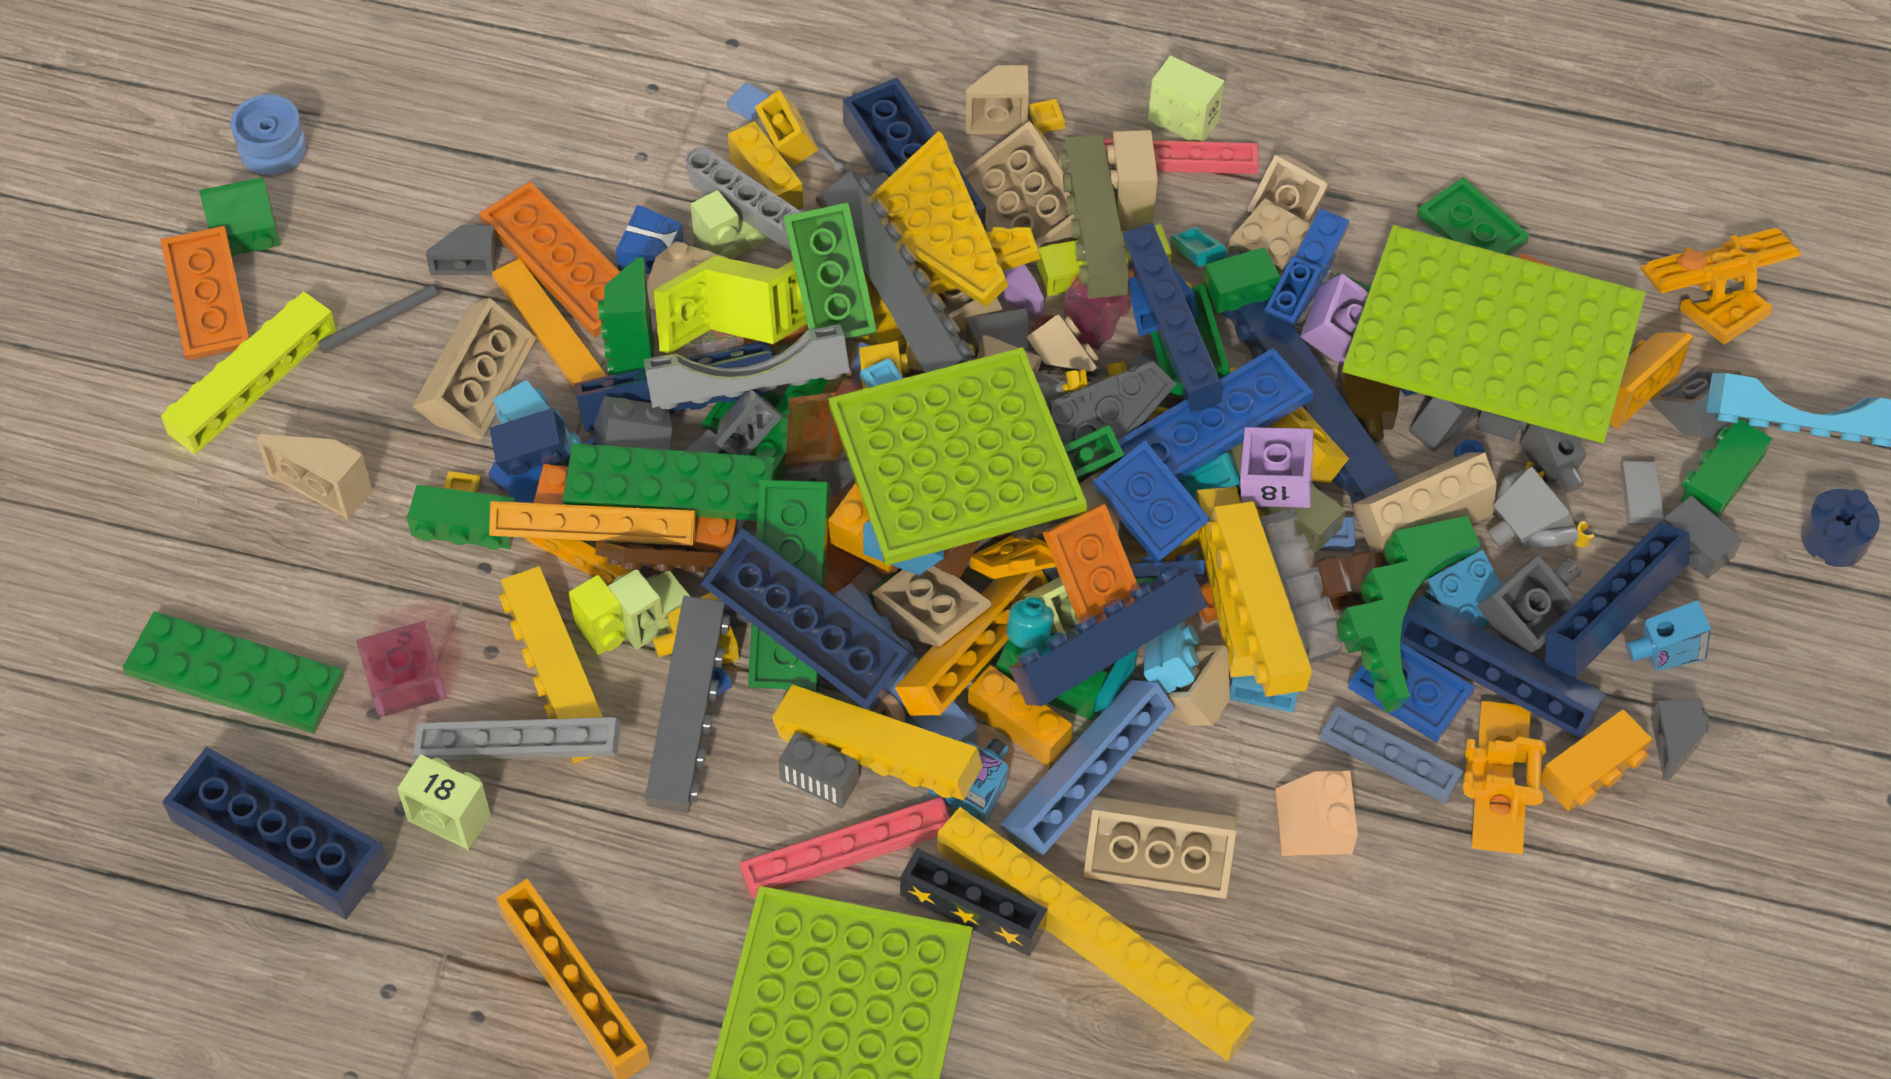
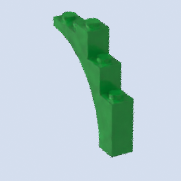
(1377, 626)

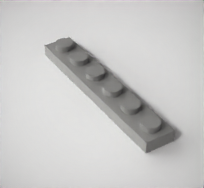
(518, 739)

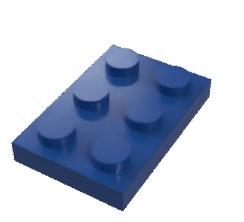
(1150, 501)
(1433, 691)

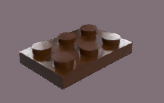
(655, 555)

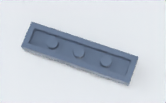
(1391, 755)

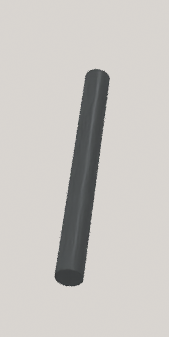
(378, 318)

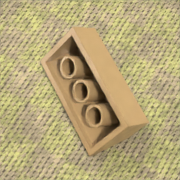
(474, 369)
(1439, 494)
(1160, 847)

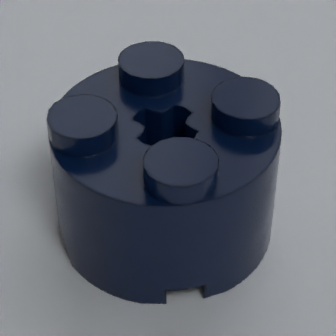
(1840, 526)

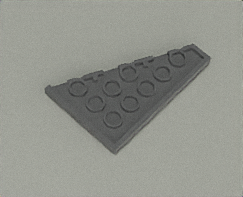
(1117, 401)

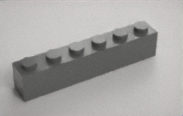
(686, 704)

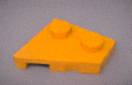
(1728, 316)
(1012, 558)

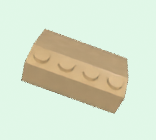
(1023, 187)

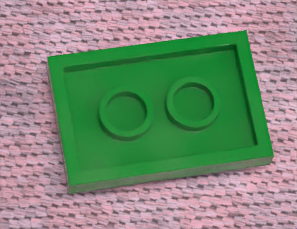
(1472, 219)

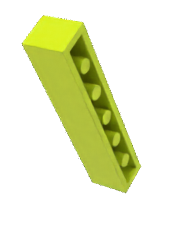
(248, 372)

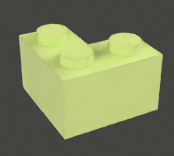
(720, 229)
(647, 604)

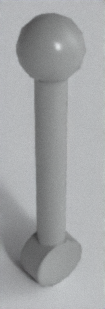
(838, 167)

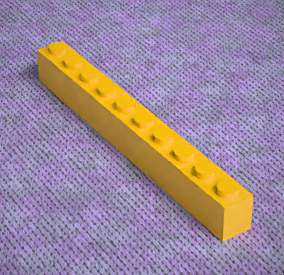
(1099, 936)

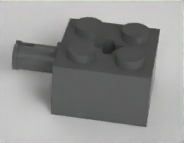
(1530, 602)

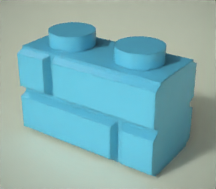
(1172, 657)

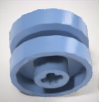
(268, 134)

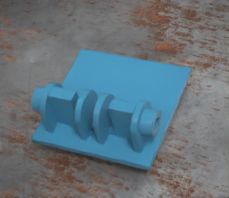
(1464, 587)

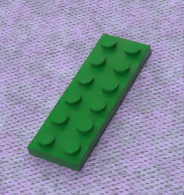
(667, 479)
(795, 524)
(233, 672)

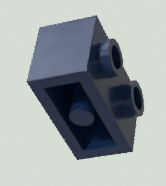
(529, 442)

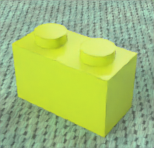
(598, 615)

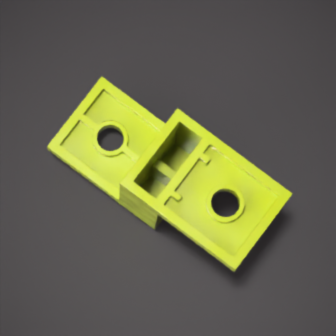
(729, 299)

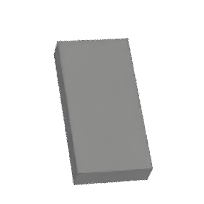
(1641, 492)

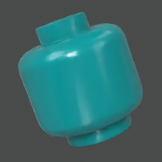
(1029, 623)

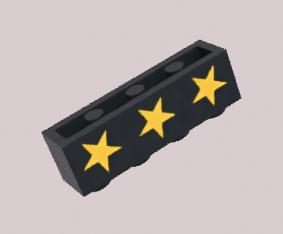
(973, 902)

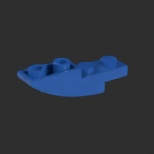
(1308, 267)

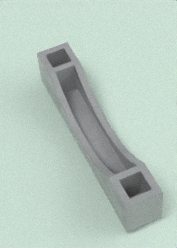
(679, 380)

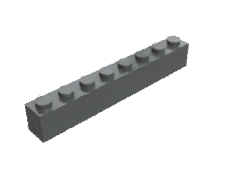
(897, 278)

